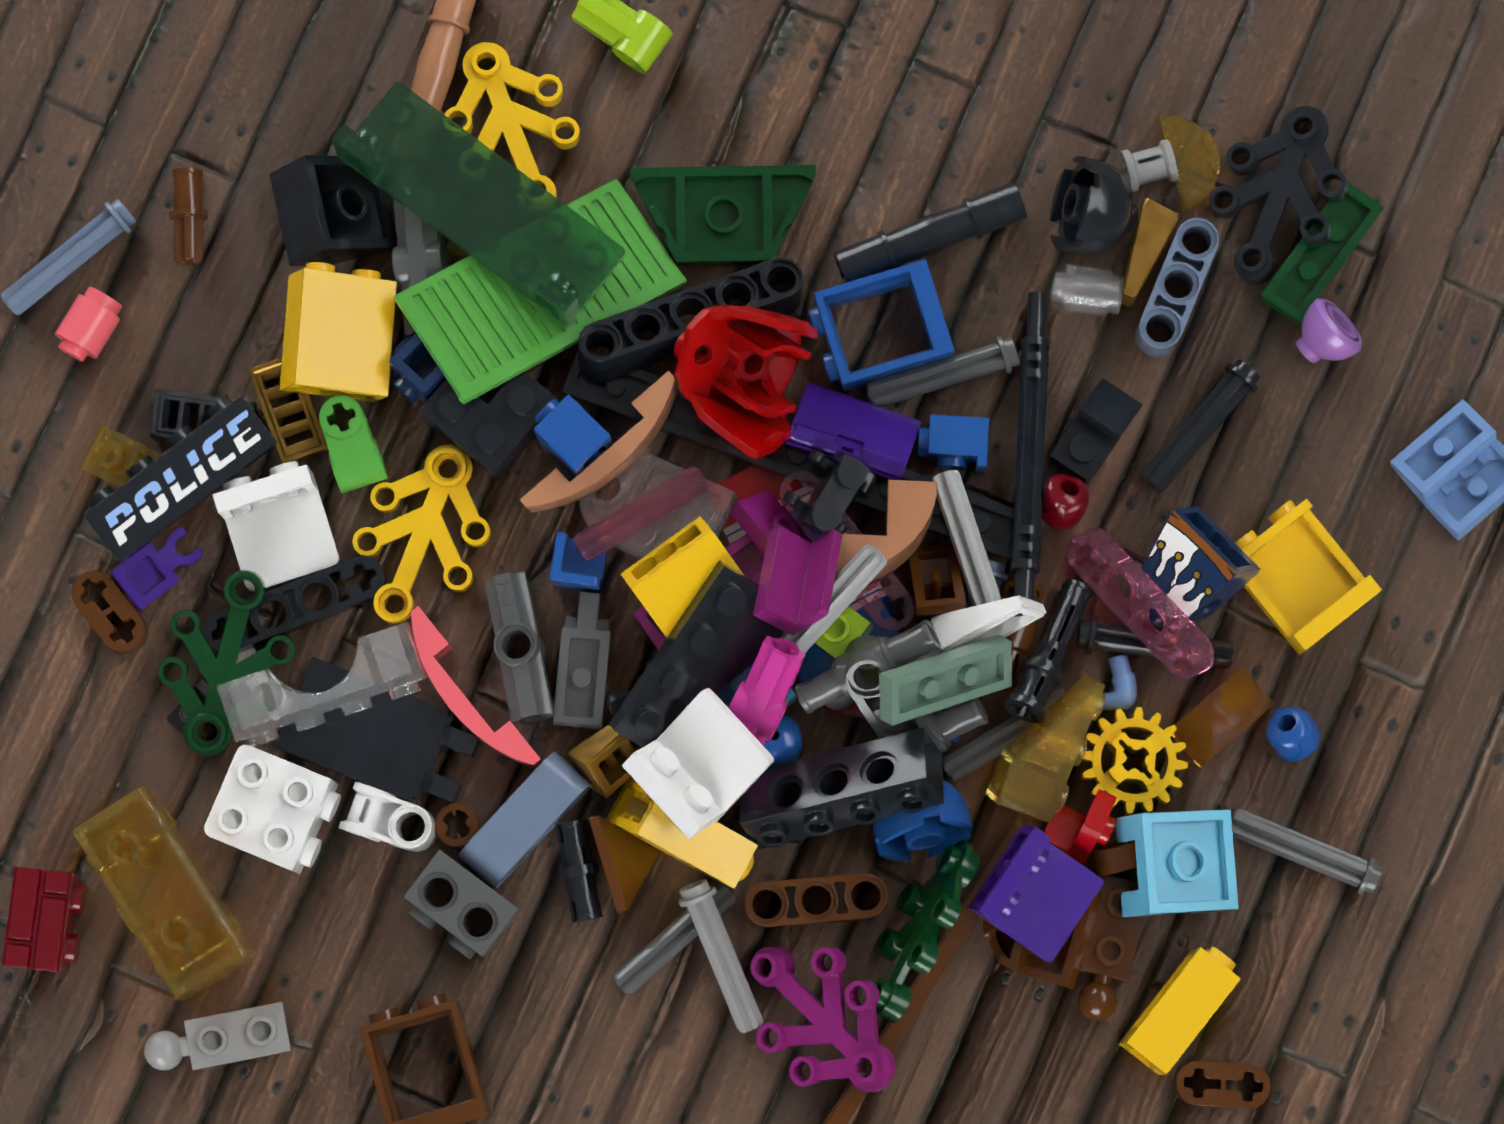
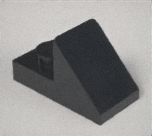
(1095, 431)

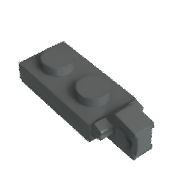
(583, 667)

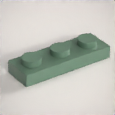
(945, 680)

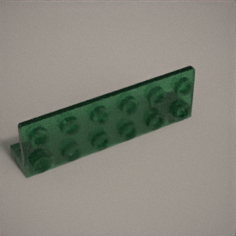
(480, 202)

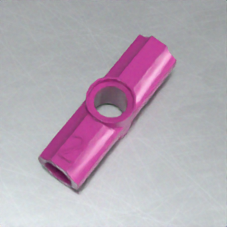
(761, 698)

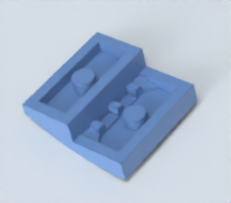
(1455, 469)

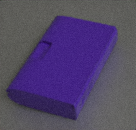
(854, 427)

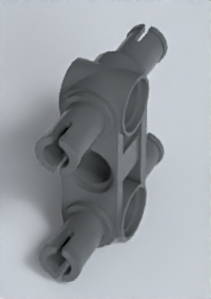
(863, 685)

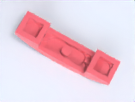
(431, 649)

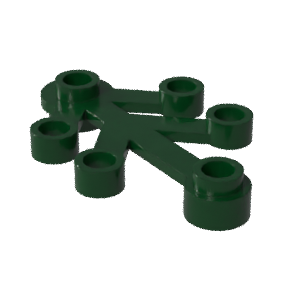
(220, 668)
(920, 934)

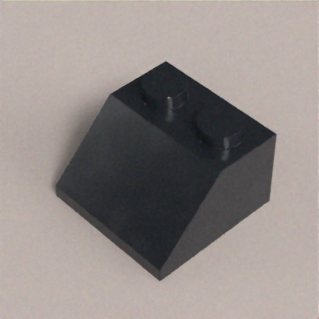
(330, 212)

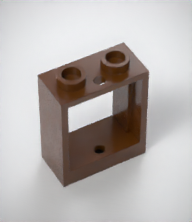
(429, 1010)

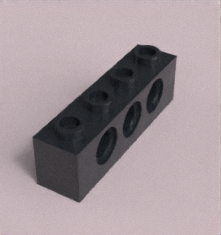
(843, 789)

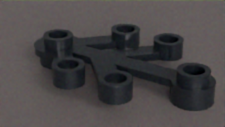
(1281, 185)

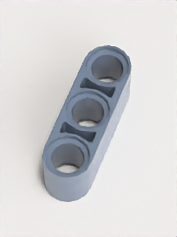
(1187, 267)
(524, 820)

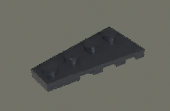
(703, 651)

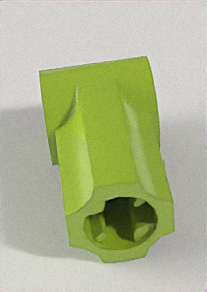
(633, 35)

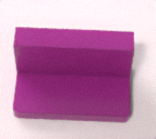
(797, 579)

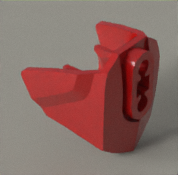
(743, 374)

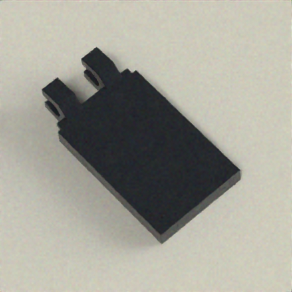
(382, 745)

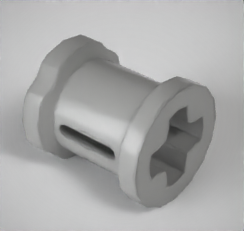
(1149, 165)

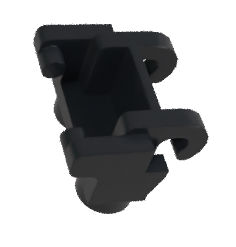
(832, 493)

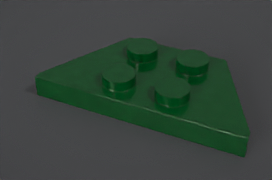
(723, 210)

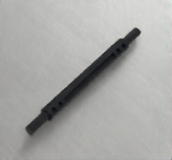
(1030, 448)

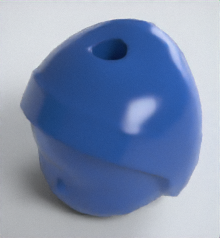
(1293, 733)
(788, 745)

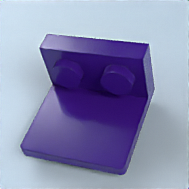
(1036, 893)

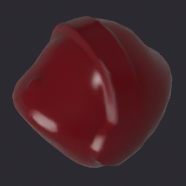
(1064, 501)

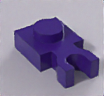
(150, 572)

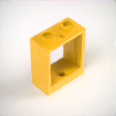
(1181, 1009)

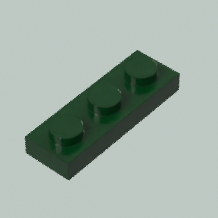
(1311, 267)

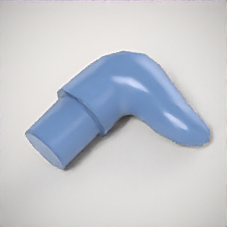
(1124, 685)

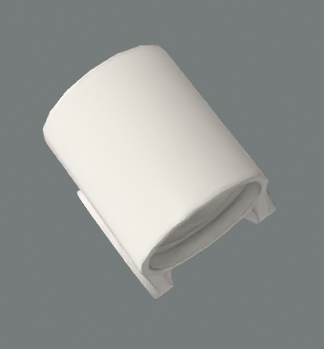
(380, 818)

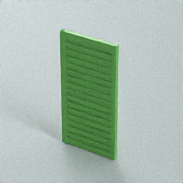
(491, 332)

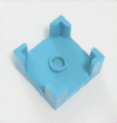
(1181, 862)

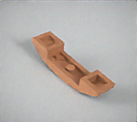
(558, 491)

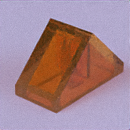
(1222, 716)

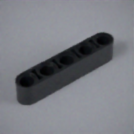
(663, 316)

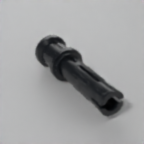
(1042, 669)

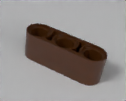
(838, 888)

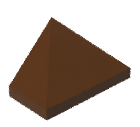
(624, 860)

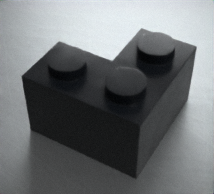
(489, 432)

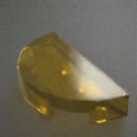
(1195, 158)

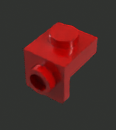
(1079, 833)

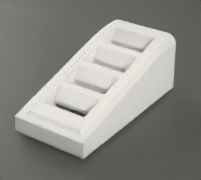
(985, 621)

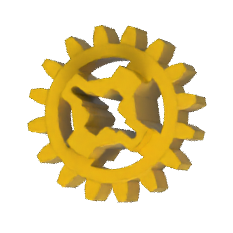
(1149, 778)

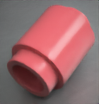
(88, 324)

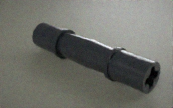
(931, 233)

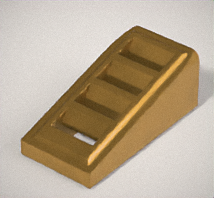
(1151, 234)
(300, 450)
(599, 749)

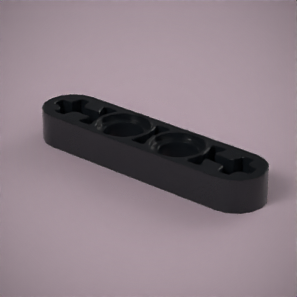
(292, 598)

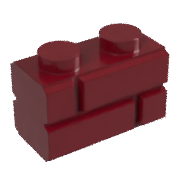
(43, 920)

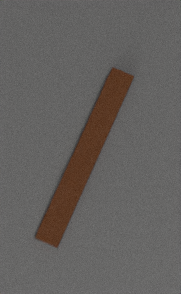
(921, 988)

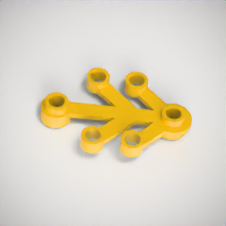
(509, 116)
(425, 525)

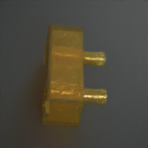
(164, 893)

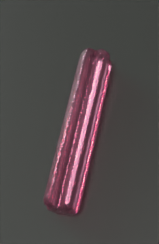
(641, 512)

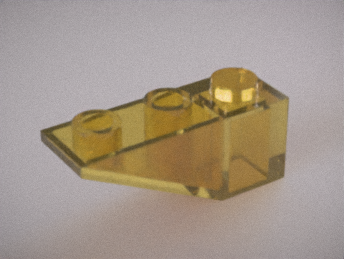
(1040, 758)

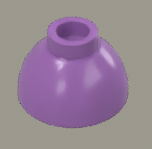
(1327, 333)

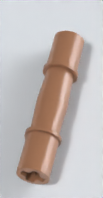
(441, 50)

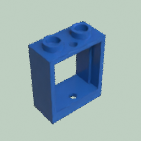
(929, 311)

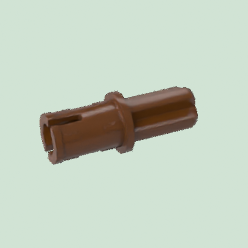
(188, 216)

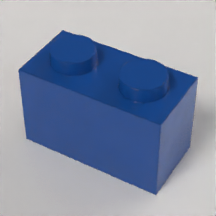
(570, 435)

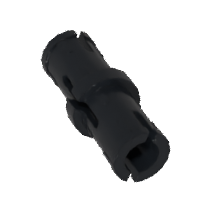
(578, 871)

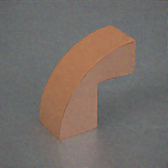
(906, 524)

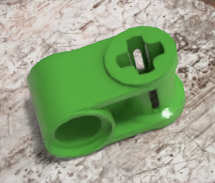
(351, 452)

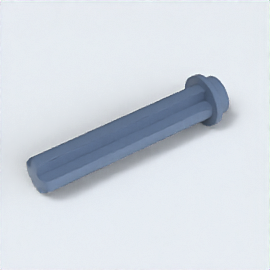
(68, 257)

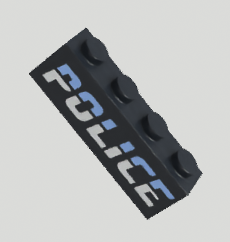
(180, 478)

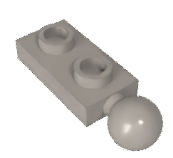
(222, 1039)

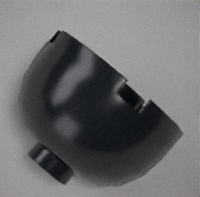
(1092, 207)

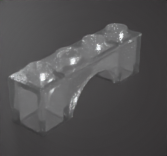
(263, 702)

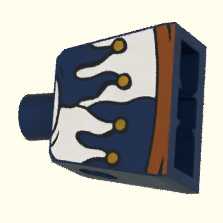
(1196, 564)

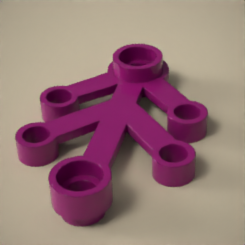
(827, 1021)

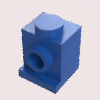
(955, 442)

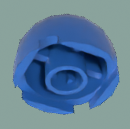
(929, 828)

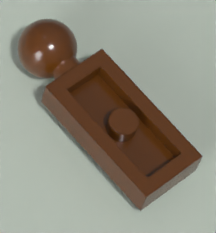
(1108, 950)

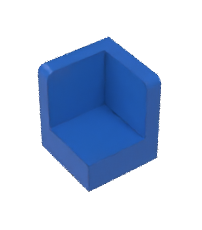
(572, 570)

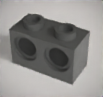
(468, 896)

